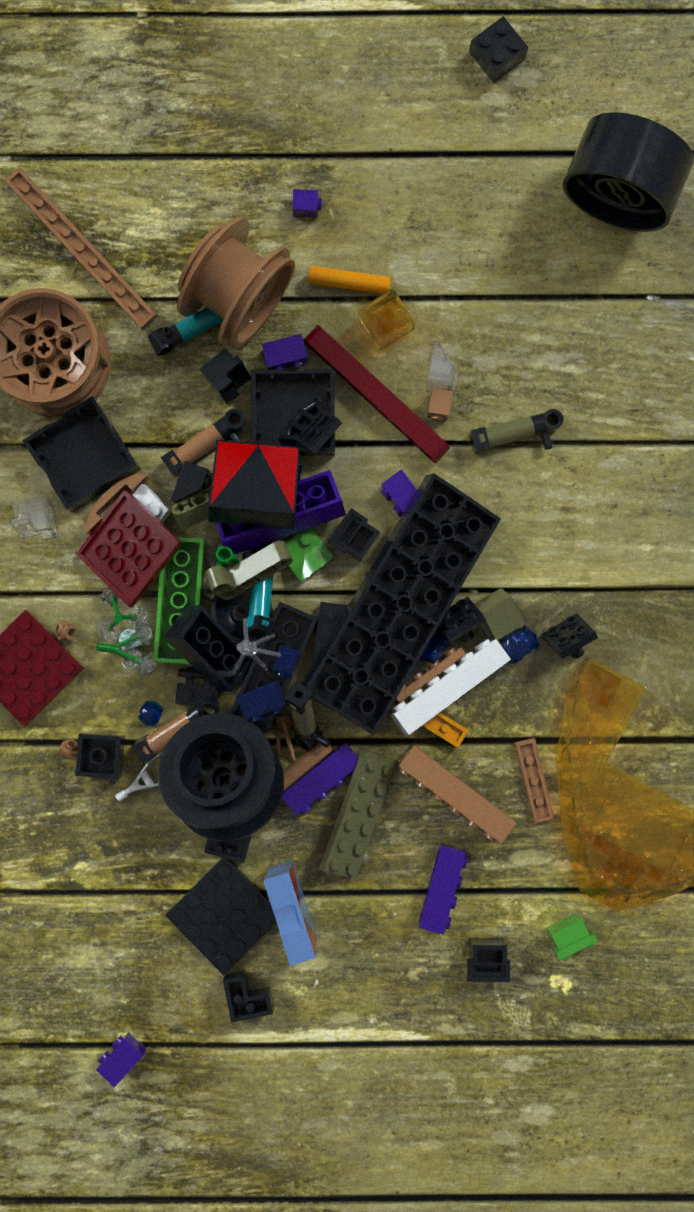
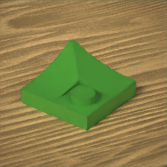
(307, 554)

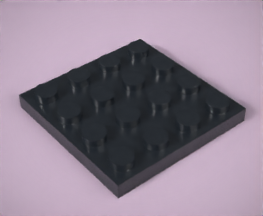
(223, 915)

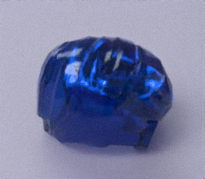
(519, 643)

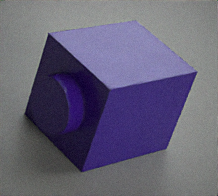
(306, 203)

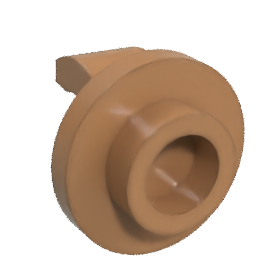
(62, 630)

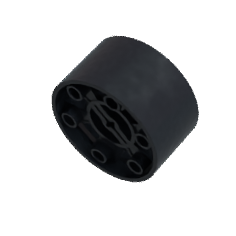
(628, 171)

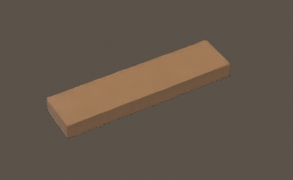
(534, 780)

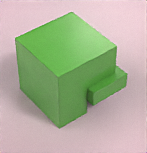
(570, 936)

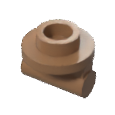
(69, 749)

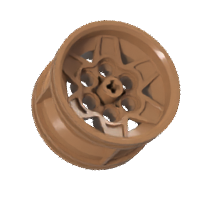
(48, 309)

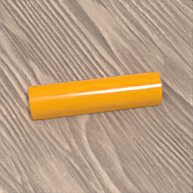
(348, 280)

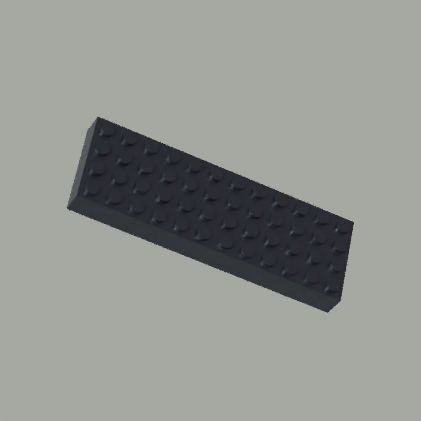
(400, 603)

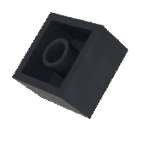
(498, 49)
(100, 755)

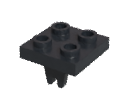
(232, 850)

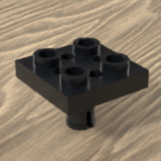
(461, 620)
(570, 637)

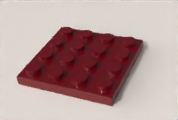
(128, 548)
(32, 667)

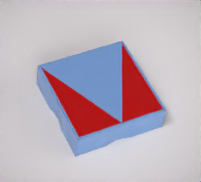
(291, 912)

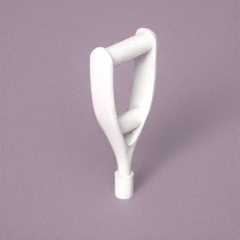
(136, 785)

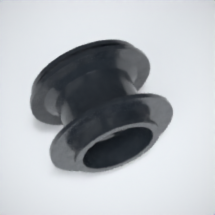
(246, 801)

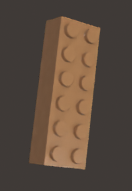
(459, 795)

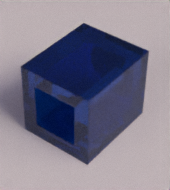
(287, 662)

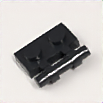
(191, 693)

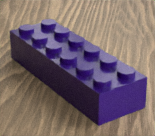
(315, 504)

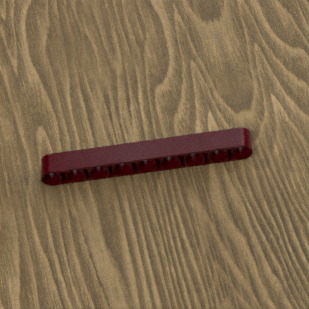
(376, 394)

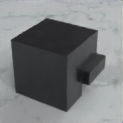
(225, 375)
(354, 535)
(488, 960)

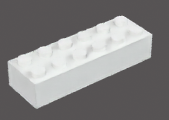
(449, 687)

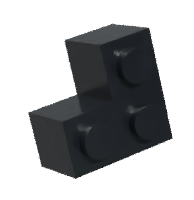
(245, 1003)

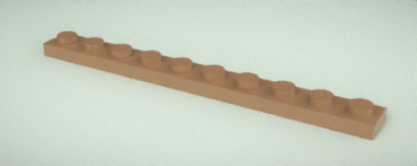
(80, 248)

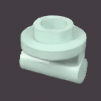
(125, 635)

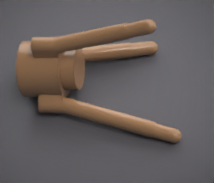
(284, 725)

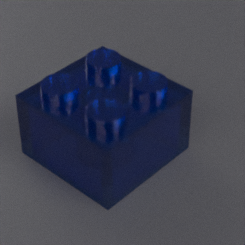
(262, 700)

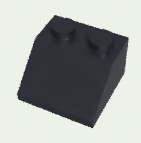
(190, 481)

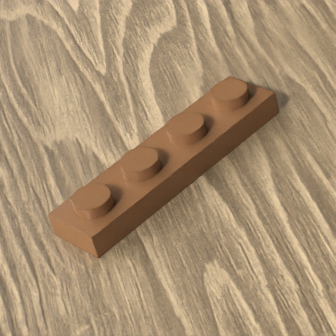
(434, 669)

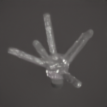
(249, 648)

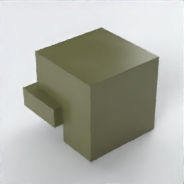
(500, 613)

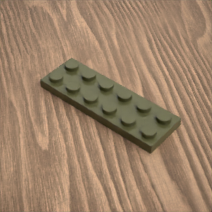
(358, 814)

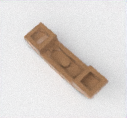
(110, 496)

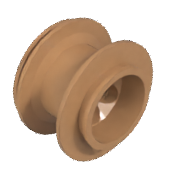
(234, 282)

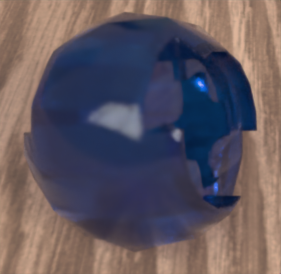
(150, 713)

